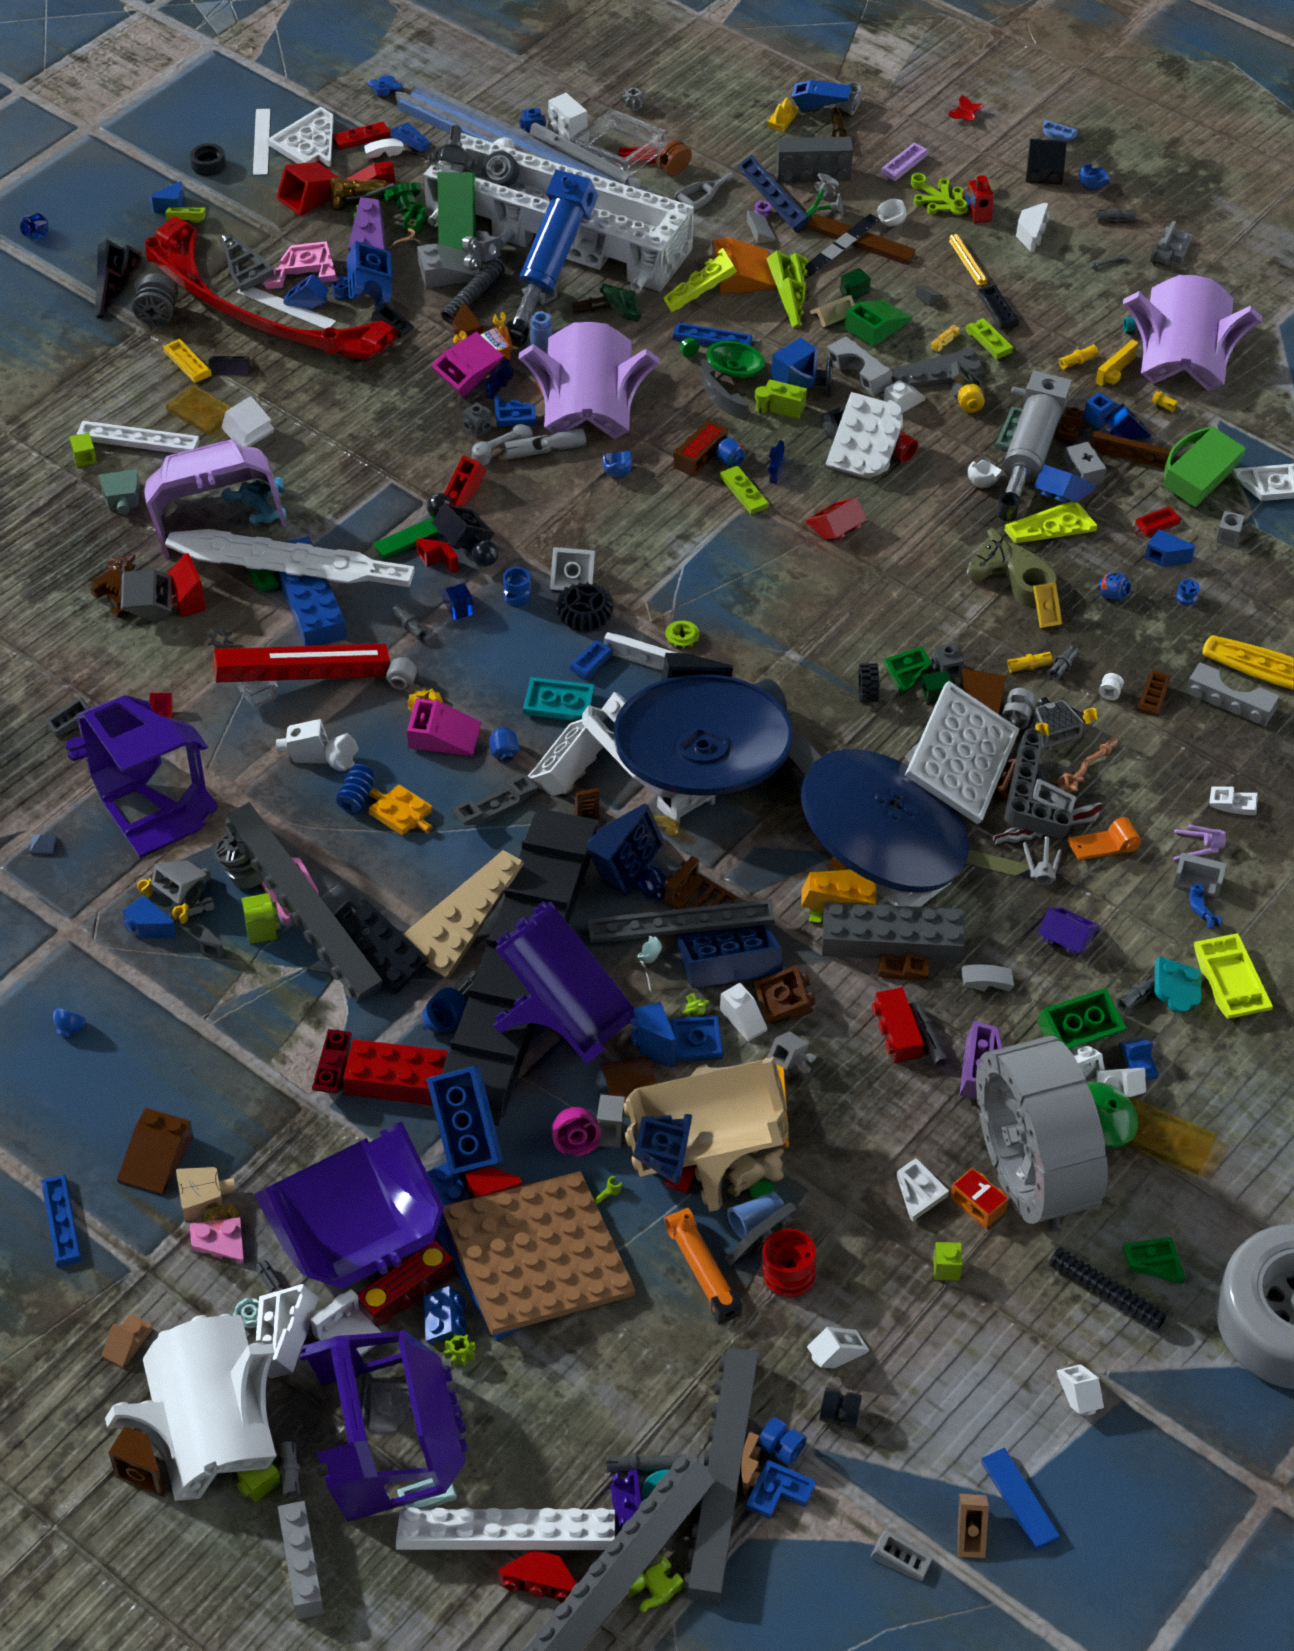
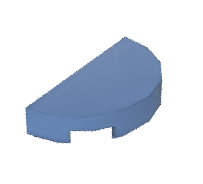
(1058, 131)

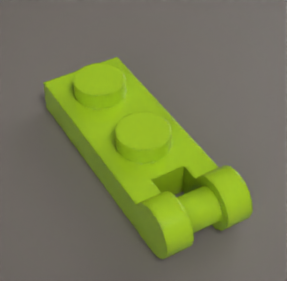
(989, 338)

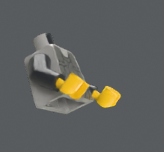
(1059, 721)
(180, 882)

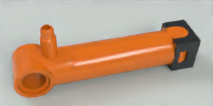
(724, 1301)

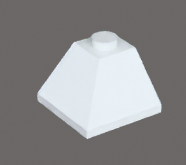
(571, 567)

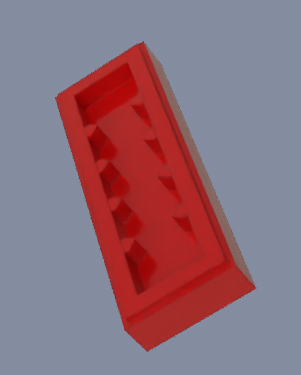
(361, 135)

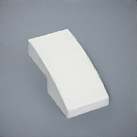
(1227, 800)

